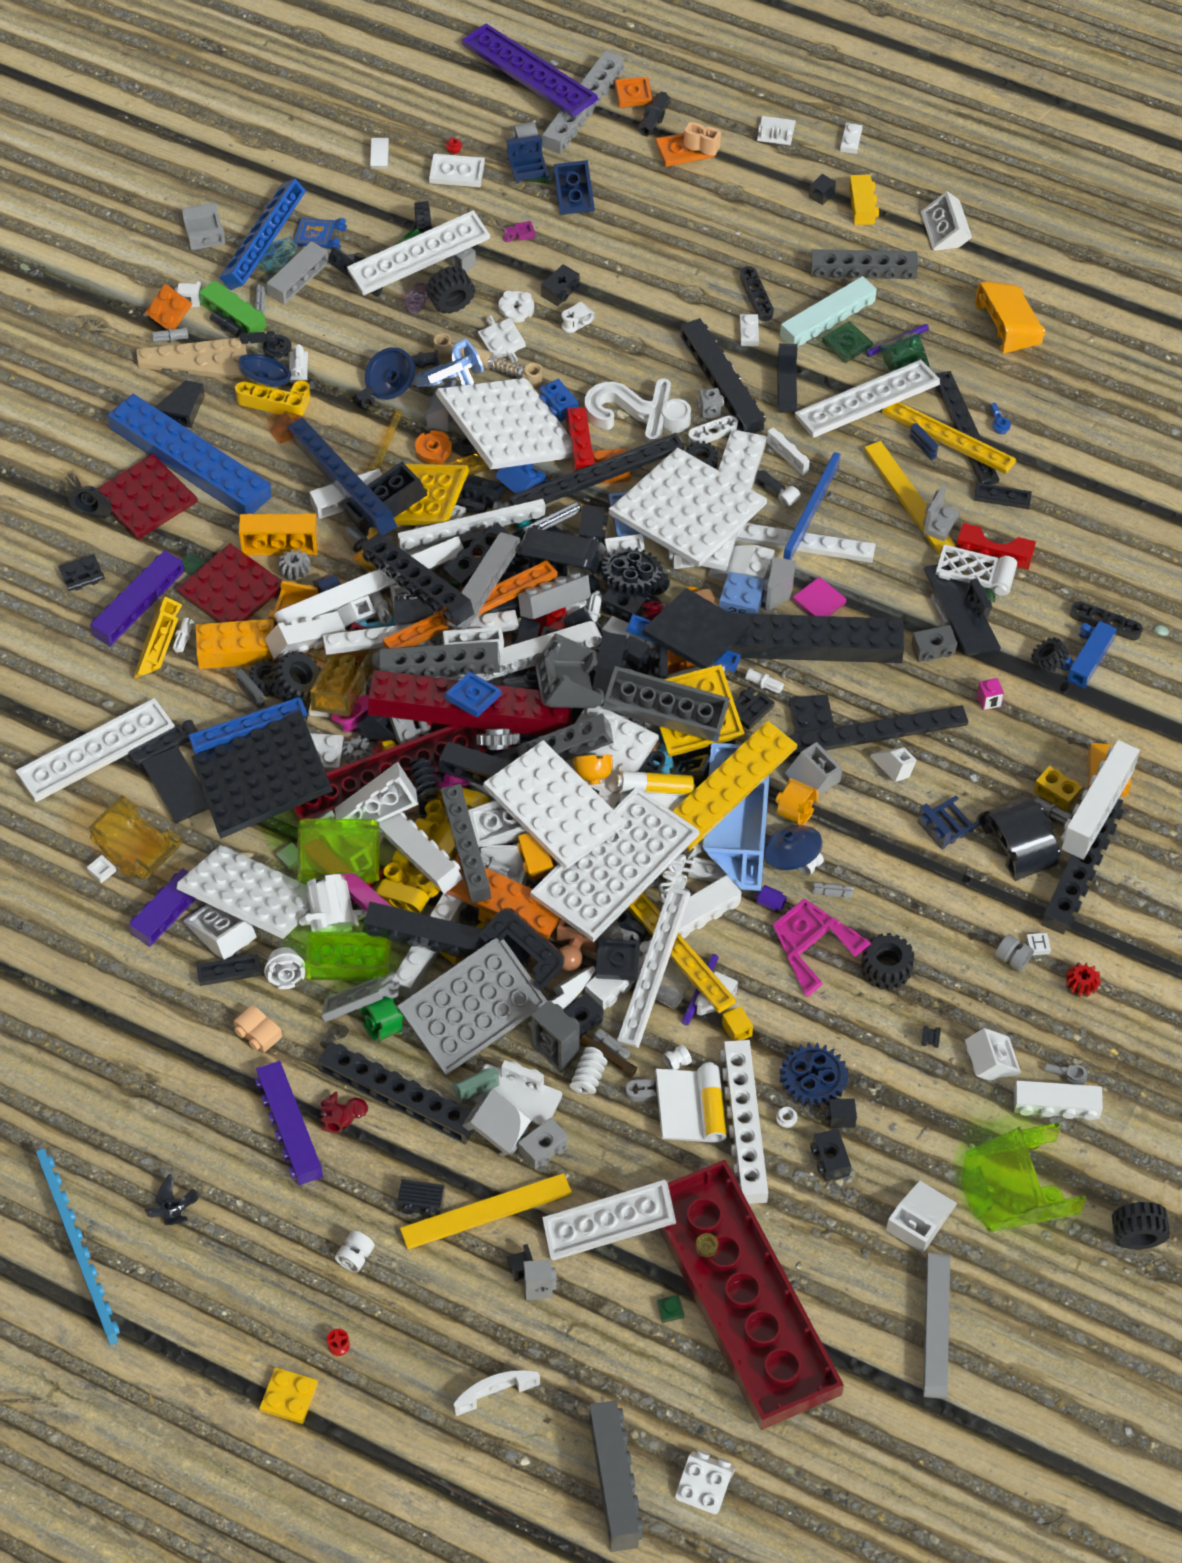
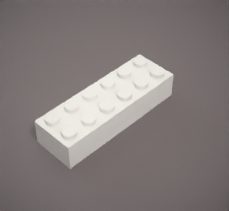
(1099, 799)

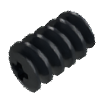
(424, 779)

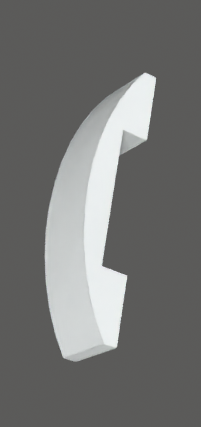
(522, 1379)

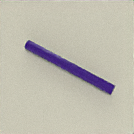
(876, 349)
(692, 1007)

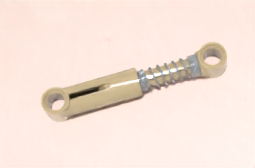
(532, 372)

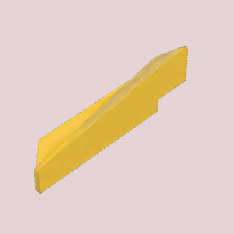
(158, 637)

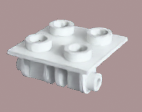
(776, 130)

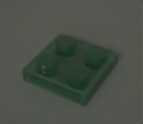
(847, 342)

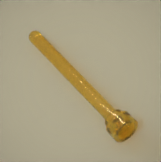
(386, 441)

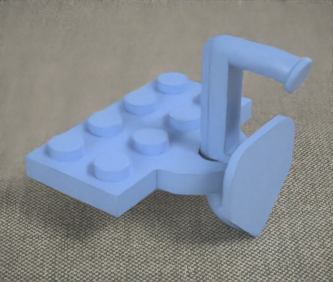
(458, 367)

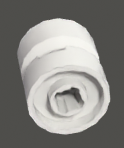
(353, 1254)

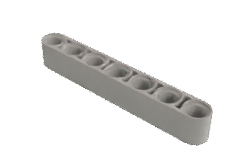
(488, 574)
(936, 1326)

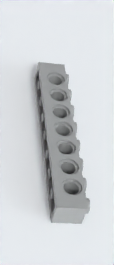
(598, 80)

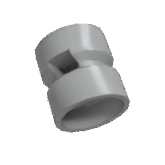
(1014, 952)

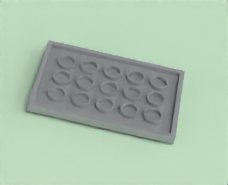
(472, 1005)

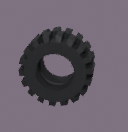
(450, 289)
(301, 666)
(885, 975)
(1140, 1225)

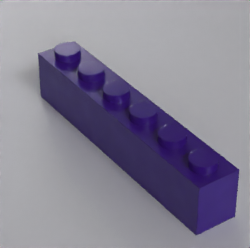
(136, 598)
(289, 1123)

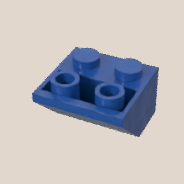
(521, 477)

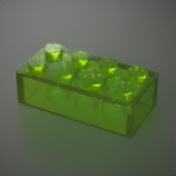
(346, 956)

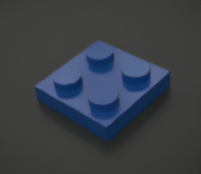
(473, 694)

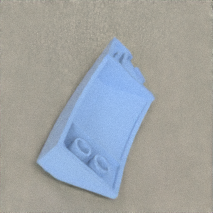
(740, 837)

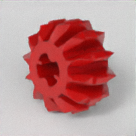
(1083, 979)

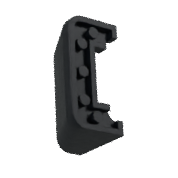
(548, 957)

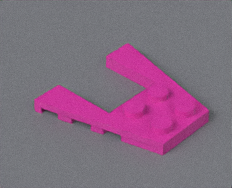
(802, 928)

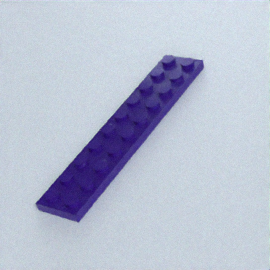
(530, 70)

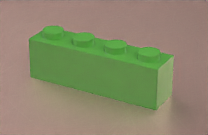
(220, 299)

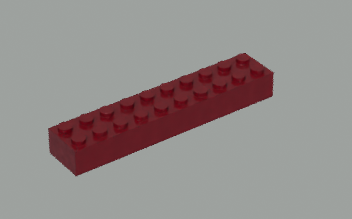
(424, 700)
(354, 776)

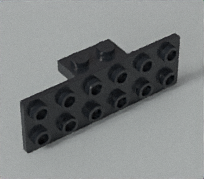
(966, 610)

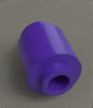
(771, 898)

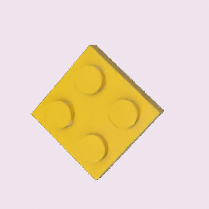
(288, 1395)

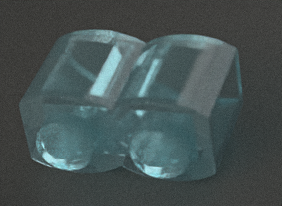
(278, 254)

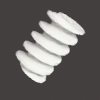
(588, 1071)

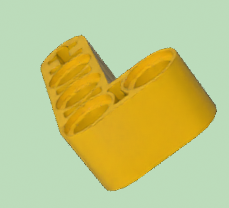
(273, 399)

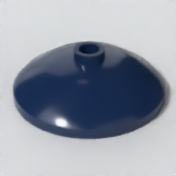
(384, 368)
(264, 370)
(792, 847)

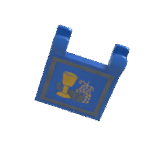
(319, 232)

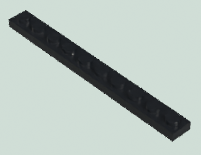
(600, 471)
(882, 729)

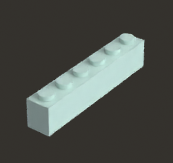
(828, 312)

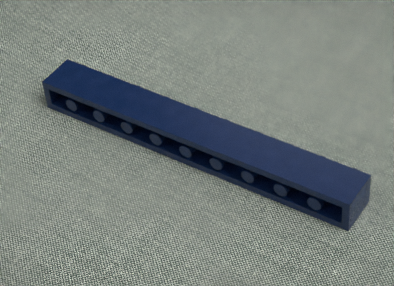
(342, 477)

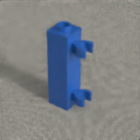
(1092, 653)

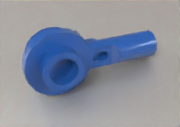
(1000, 424)

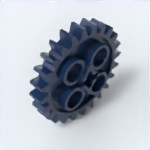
(813, 1075)

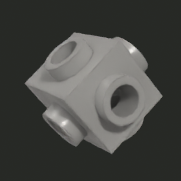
(710, 403)

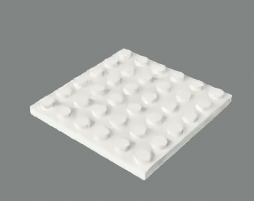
(507, 422)
(688, 507)

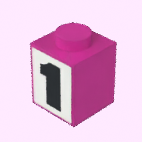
(990, 694)

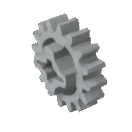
(498, 739)

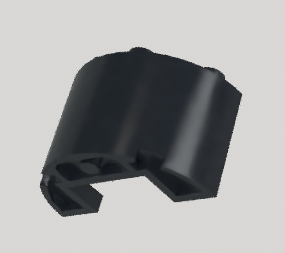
(1024, 836)

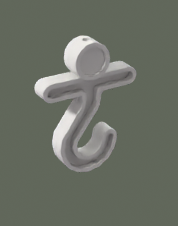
(656, 414)

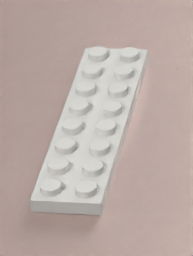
(418, 252)
(867, 398)
(93, 750)

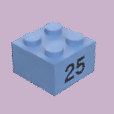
(742, 594)

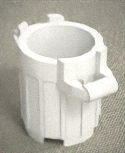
(330, 906)

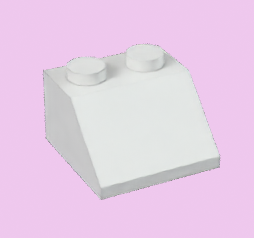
(992, 1055)

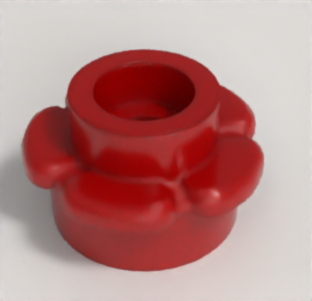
(453, 146)

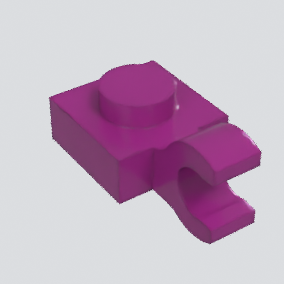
(521, 230)

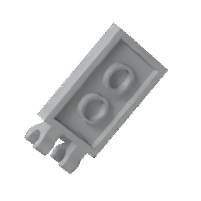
(359, 996)

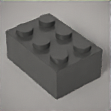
(555, 1035)

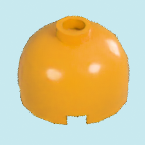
(593, 767)

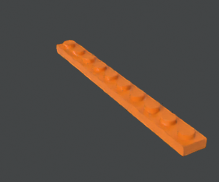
(501, 593)

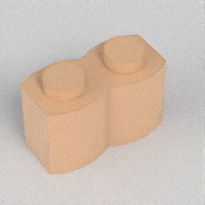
(702, 138)
(257, 1029)

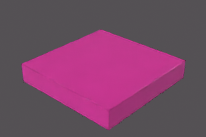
(819, 599)

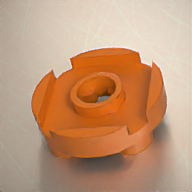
(436, 455)

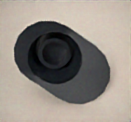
(90, 501)

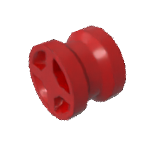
(337, 1337)

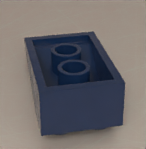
(573, 187)

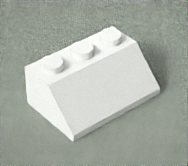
(946, 223)

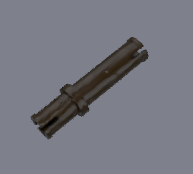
(612, 1058)

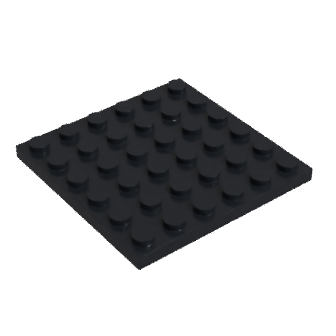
(261, 774)

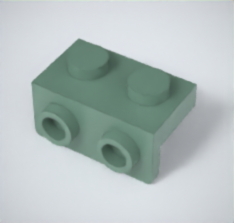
(476, 1084)

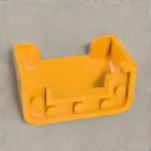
(1011, 315)

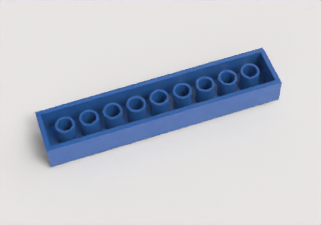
(189, 456)

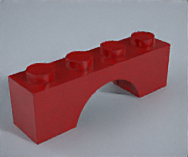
(579, 433)
(973, 539)

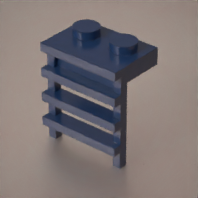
(526, 151)
(938, 829)

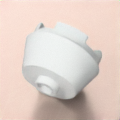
(284, 968)

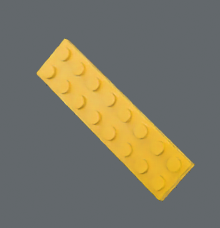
(735, 779)

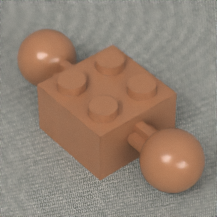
(575, 939)

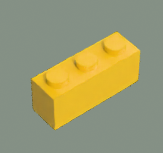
(863, 199)

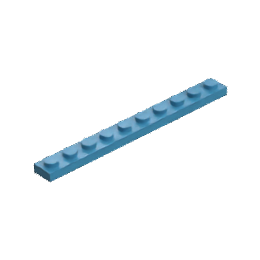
(81, 1253)

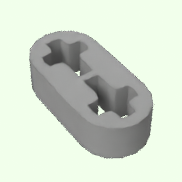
(645, 1090)

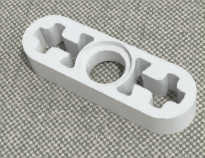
(719, 424)

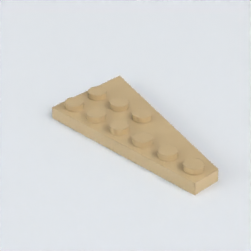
(198, 358)

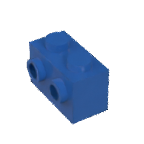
(557, 398)

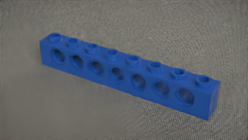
(262, 234)

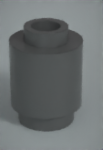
(354, 537)

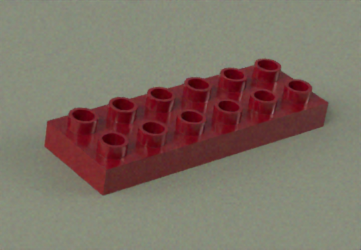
(748, 1299)

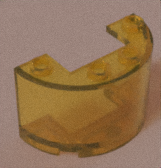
(131, 840)

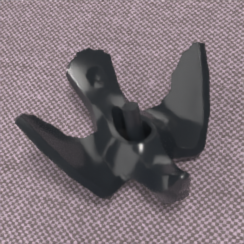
(169, 1206)

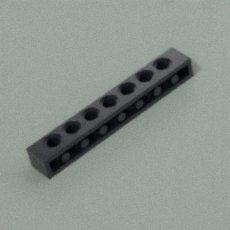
(417, 579)
(1060, 920)
(403, 1102)

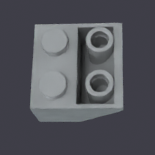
(779, 582)
(815, 769)

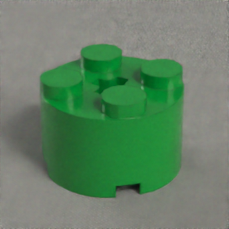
(382, 1019)

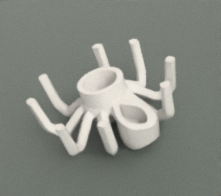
(674, 876)

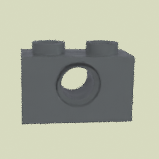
(934, 643)

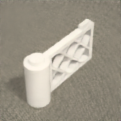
(1001, 572)

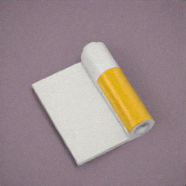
(665, 788)
(691, 1104)

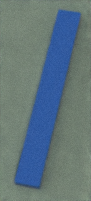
(812, 506)

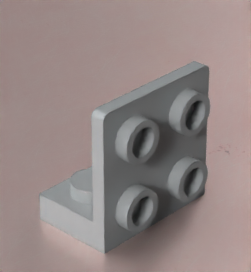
(939, 517)

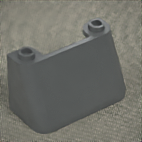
(564, 675)

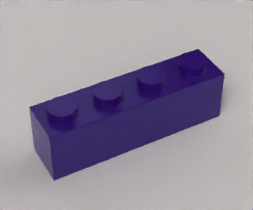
(161, 911)

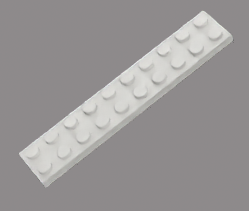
(740, 463)

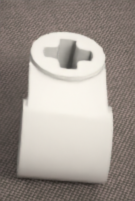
(576, 317)

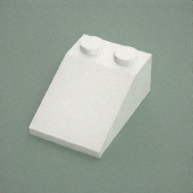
(746, 560)
(494, 825)
(220, 930)

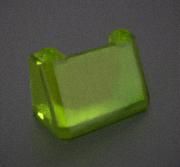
(338, 848)

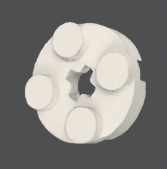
(524, 302)

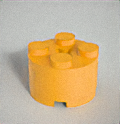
(796, 801)

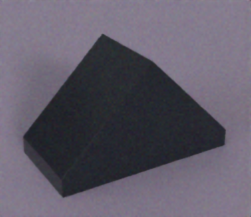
(696, 766)

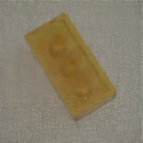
(341, 682)

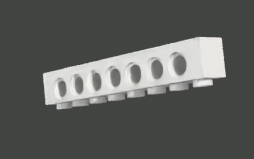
(740, 1052)

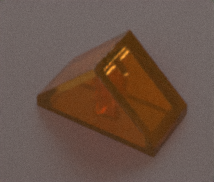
(280, 430)

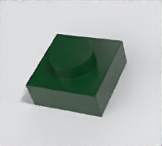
(670, 1308)

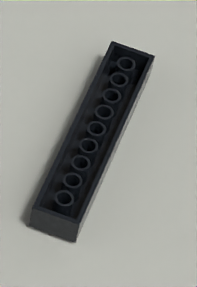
(821, 638)

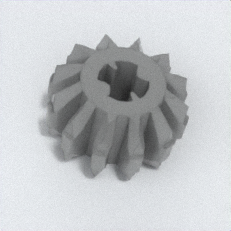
(294, 564)

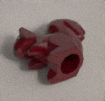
(340, 1116)

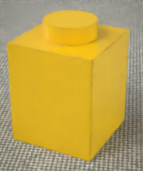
(737, 1024)

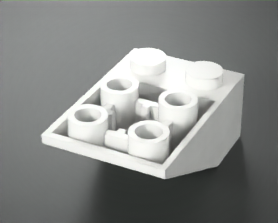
(920, 1216)

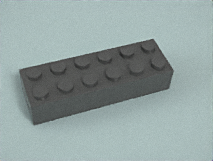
(666, 704)
(615, 1476)

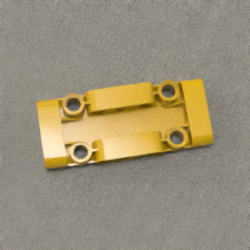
(404, 883)

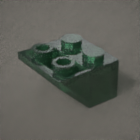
(903, 351)

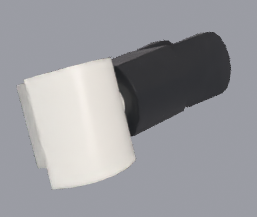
(786, 496)

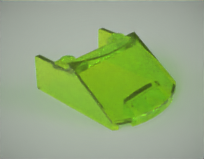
(1004, 1184)

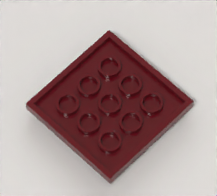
(146, 496)
(230, 586)

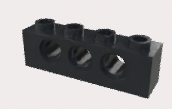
(460, 577)

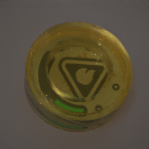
(706, 1245)

